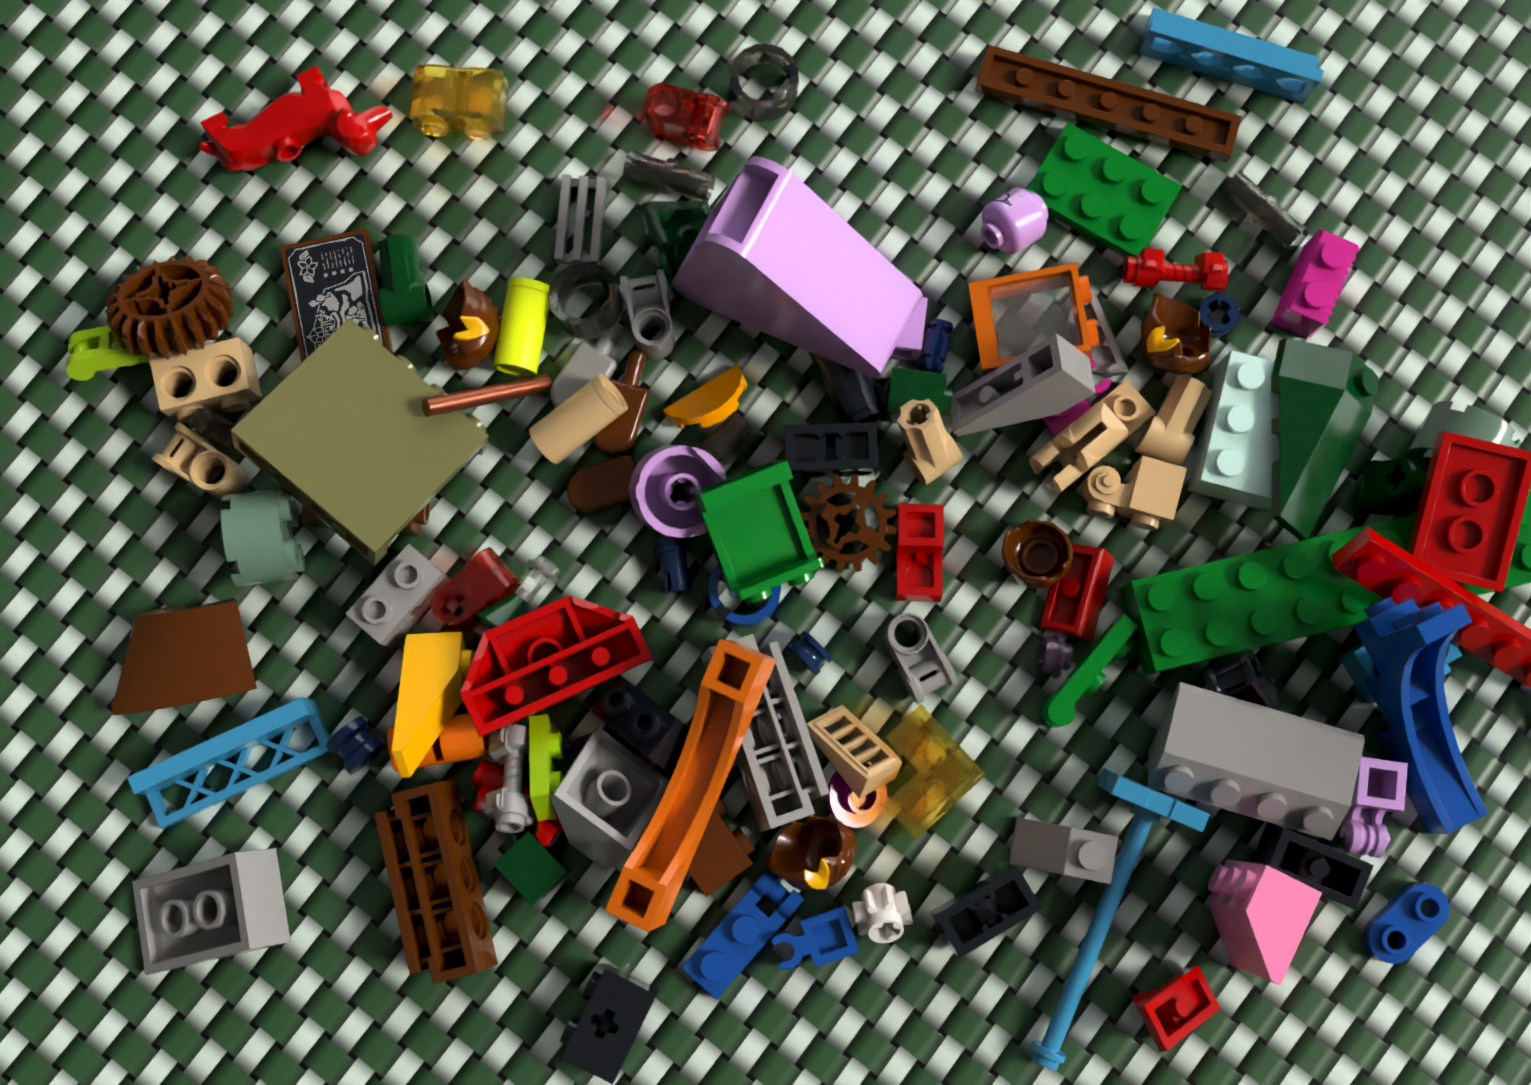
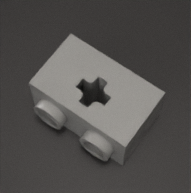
(398, 597)

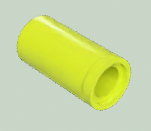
(522, 327)

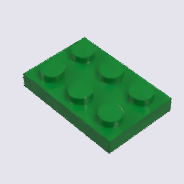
(1103, 192)

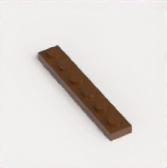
(1108, 103)

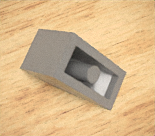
(1063, 850)

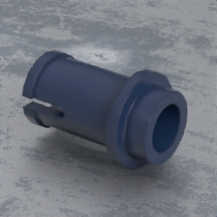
(673, 564)

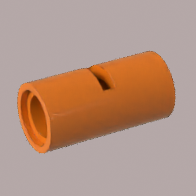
(454, 744)

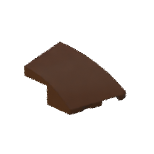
(184, 658)

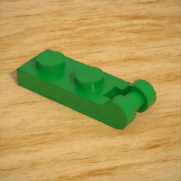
(1087, 674)

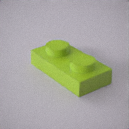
(544, 750)

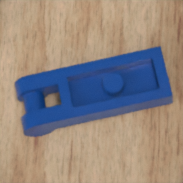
(741, 935)

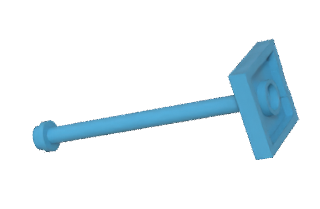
(1148, 808)

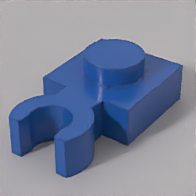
(825, 937)

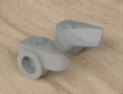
(507, 804)

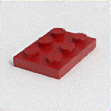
(1471, 509)

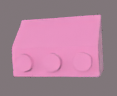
(1260, 916)

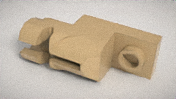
(1093, 435)

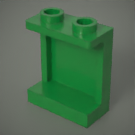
(757, 531)

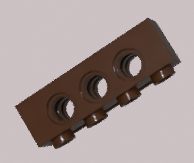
(445, 919)

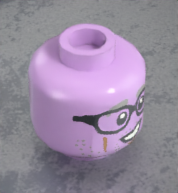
(1014, 220)

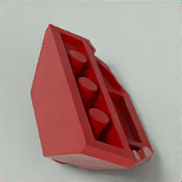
(548, 660)

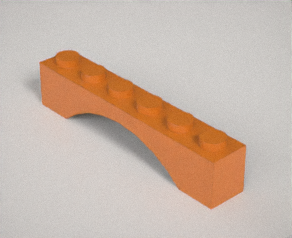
(719, 723)

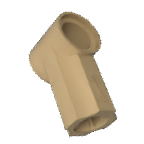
(1170, 432)
(928, 444)

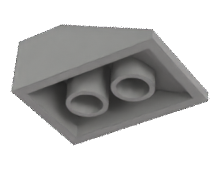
(211, 910)

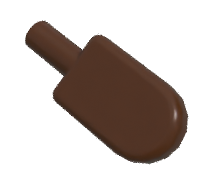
(622, 432)
(601, 485)

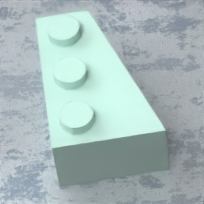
(1236, 434)

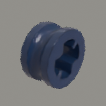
(1226, 304)
(810, 653)

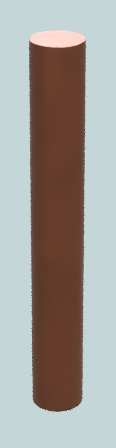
(486, 395)

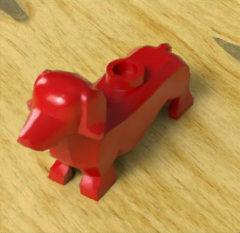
(292, 123)

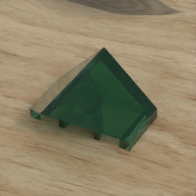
(672, 231)

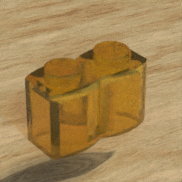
(459, 100)

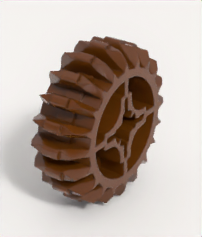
(169, 307)

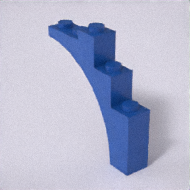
(1409, 690)

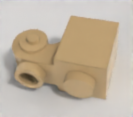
(1146, 499)

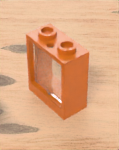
(1030, 310)

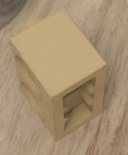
(206, 370)

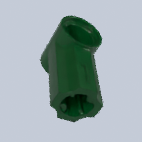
(405, 292)

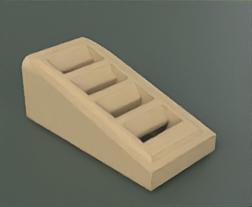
(858, 777)

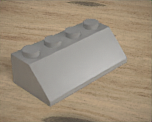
(1255, 761)

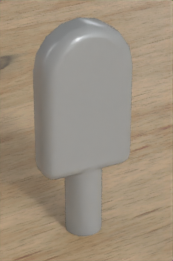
(584, 365)

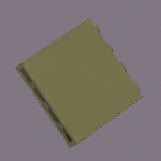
(355, 440)

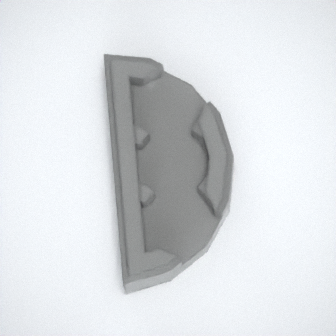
(1107, 354)

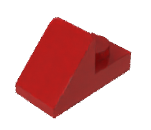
(1176, 1007)

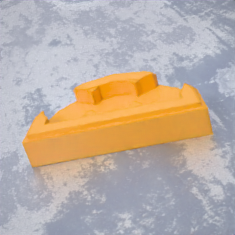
(709, 402)

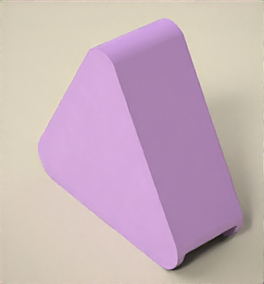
(797, 271)

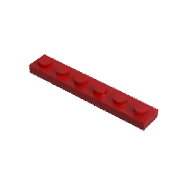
(1398, 574)

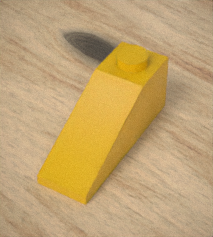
(428, 694)

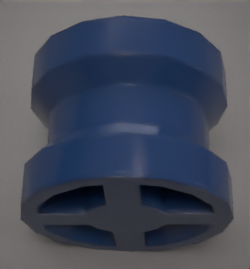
(356, 745)

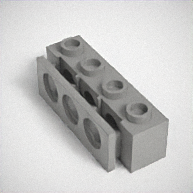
(769, 755)

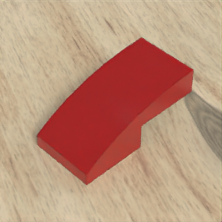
(919, 552)

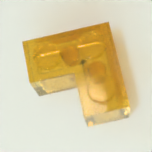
(940, 773)

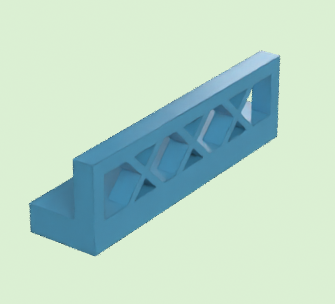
(1230, 56)
(223, 747)

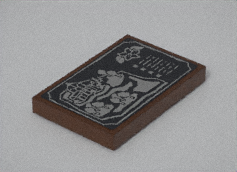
(329, 284)

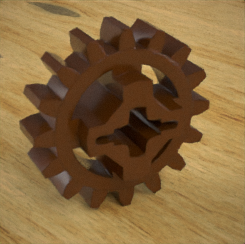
(866, 533)

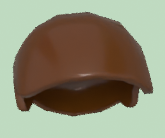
(1037, 553)

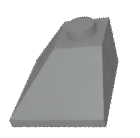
(607, 799)

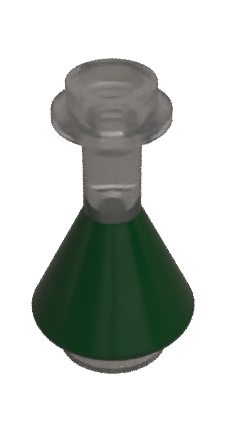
(516, 603)

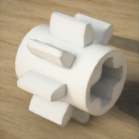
(882, 913)

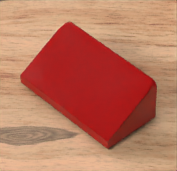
(1077, 598)

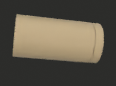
(578, 419)

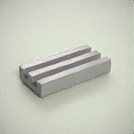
(583, 185)

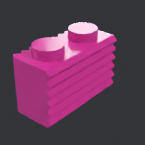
(1315, 284)

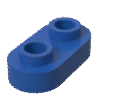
(1406, 919)

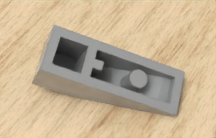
(1025, 388)

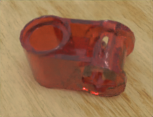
(690, 115)
(477, 585)

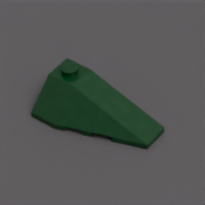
(1322, 413)

